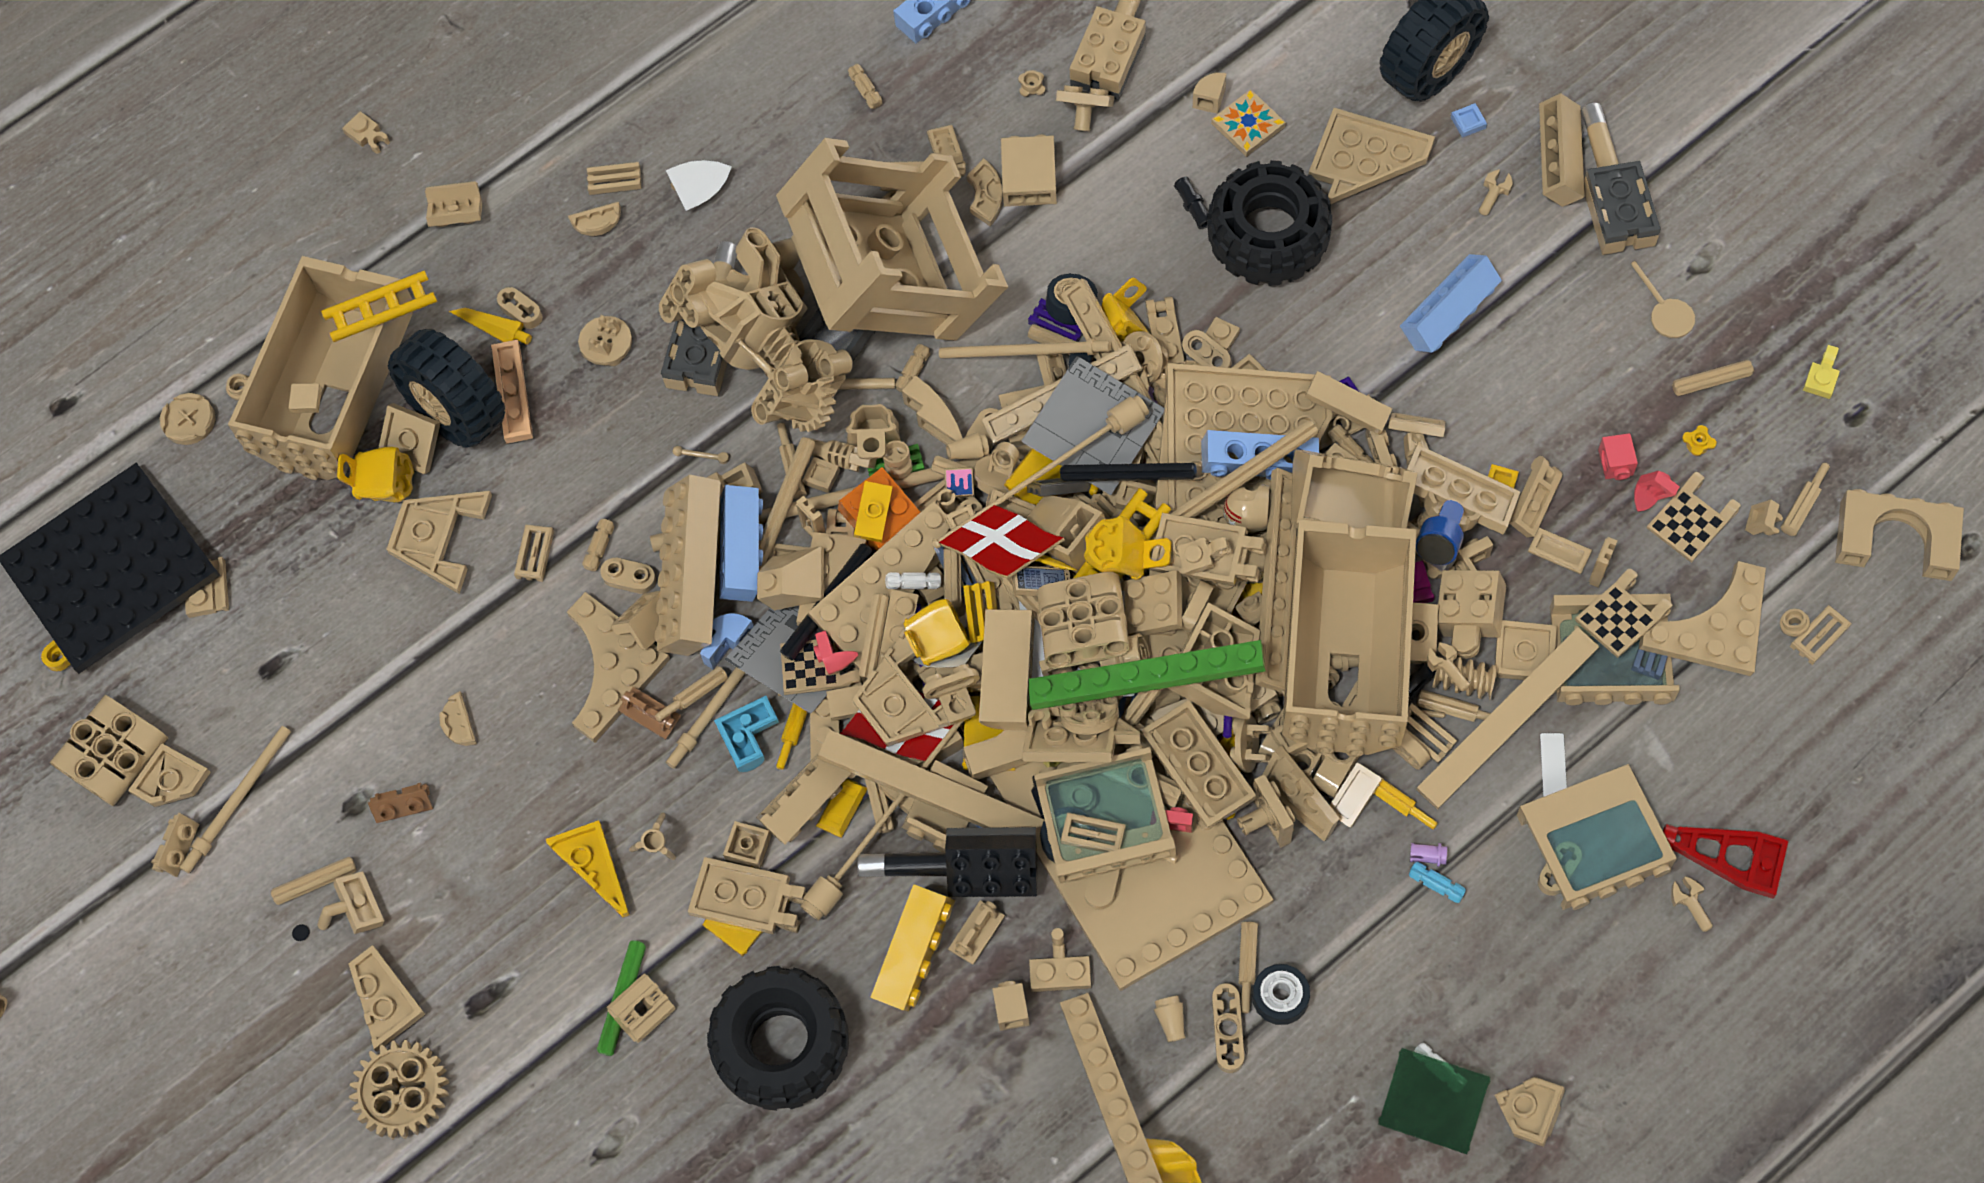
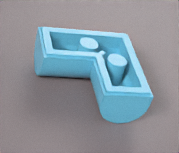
(739, 730)

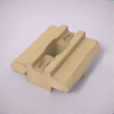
(624, 1006)

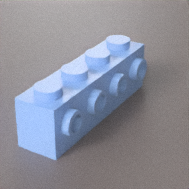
(1451, 303)
(739, 542)

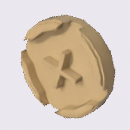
(187, 419)

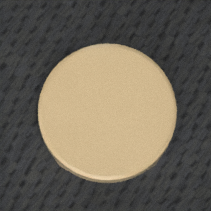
(1090, 716)

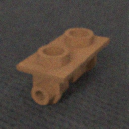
(642, 710)
(392, 806)

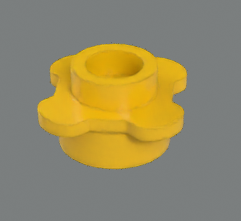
(1695, 447)

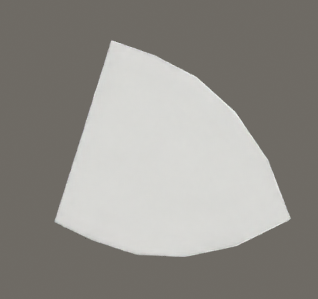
(698, 181)
(955, 660)

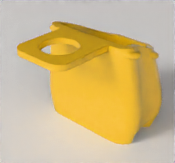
(1119, 312)
(378, 474)
(1122, 548)
(936, 632)
(1173, 1162)

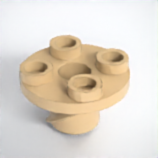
(1148, 352)

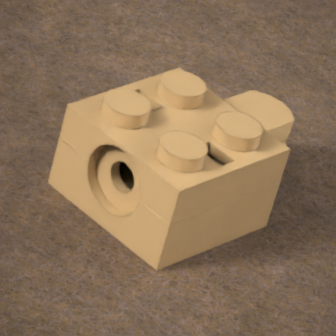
(1470, 608)

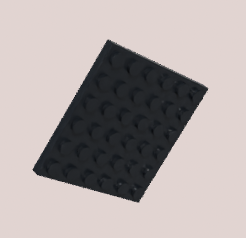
(107, 567)

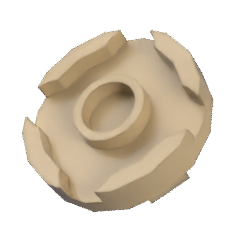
(996, 468)

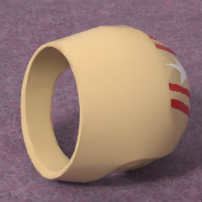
(1248, 508)

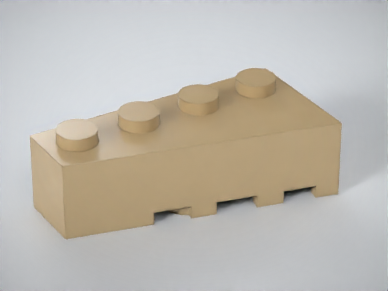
(802, 799)

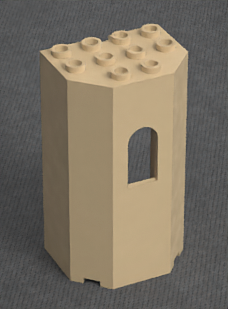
(303, 353)
(1350, 602)

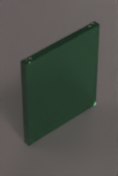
(1434, 1101)

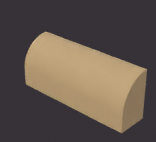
(1006, 669)

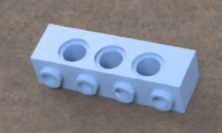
(916, 25)
(1245, 446)

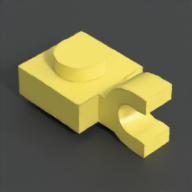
(1822, 377)

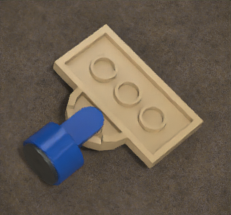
(1455, 503)

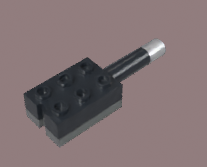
(974, 860)

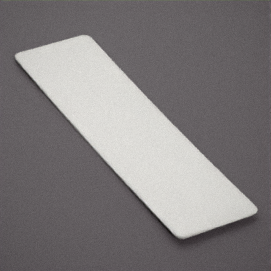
(1553, 762)

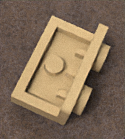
(453, 204)

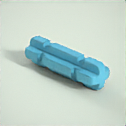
(1437, 882)

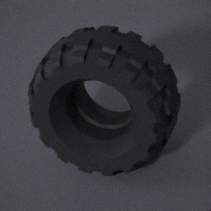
(1263, 254)
(753, 1002)

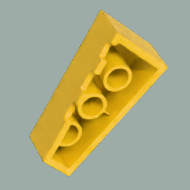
(912, 948)

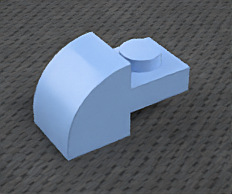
(726, 634)

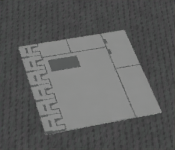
(1079, 411)
(760, 655)

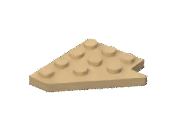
(1365, 152)
(1061, 745)

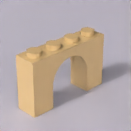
(1936, 523)
(994, 754)

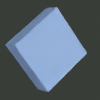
(1468, 120)

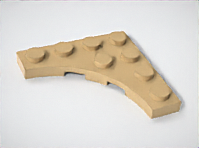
(1722, 635)
(617, 666)

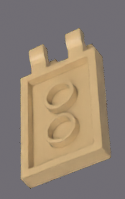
(1227, 567)
(745, 897)

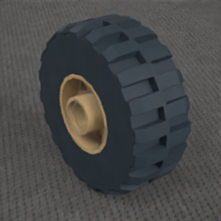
(1432, 45)
(447, 386)

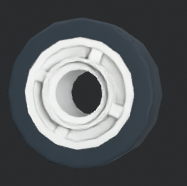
(1286, 978)

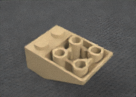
(1069, 520)

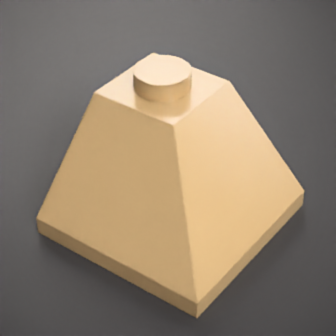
(792, 579)

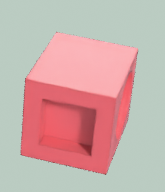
(1618, 456)

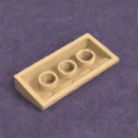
(1198, 764)

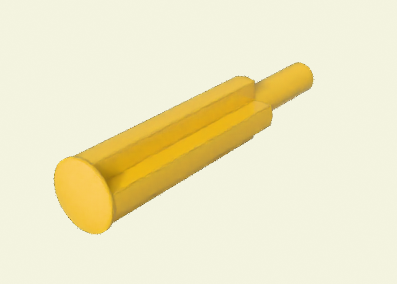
(791, 733)
(1402, 803)

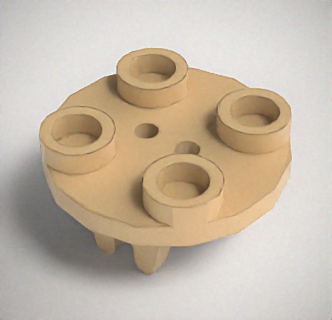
(600, 351)
(1247, 743)

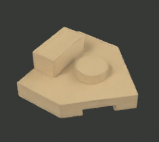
(1531, 1109)

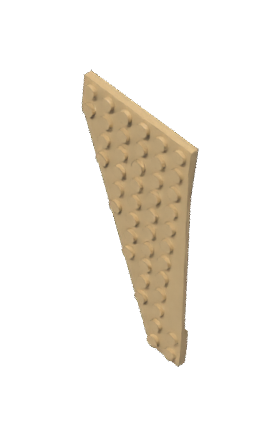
(1222, 401)

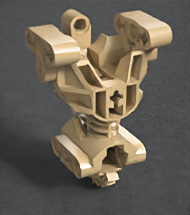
(753, 328)

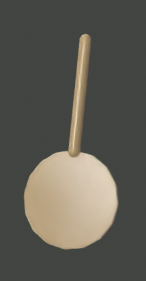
(1670, 316)

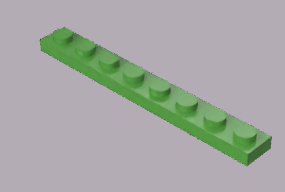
(1147, 675)

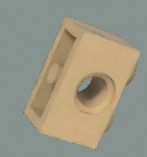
(1425, 620)

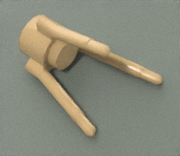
(654, 840)

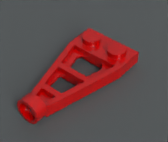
(1765, 862)

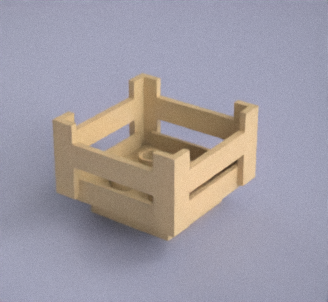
(871, 253)

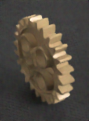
(400, 1116)

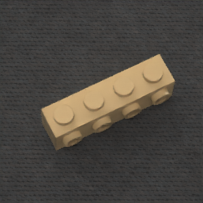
(1561, 150)

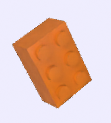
(900, 509)

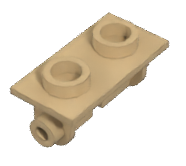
(178, 841)
(976, 932)

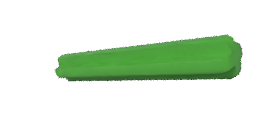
(626, 978)

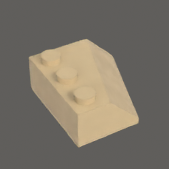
(1226, 695)

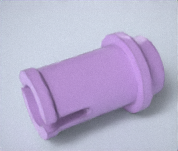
(1428, 854)

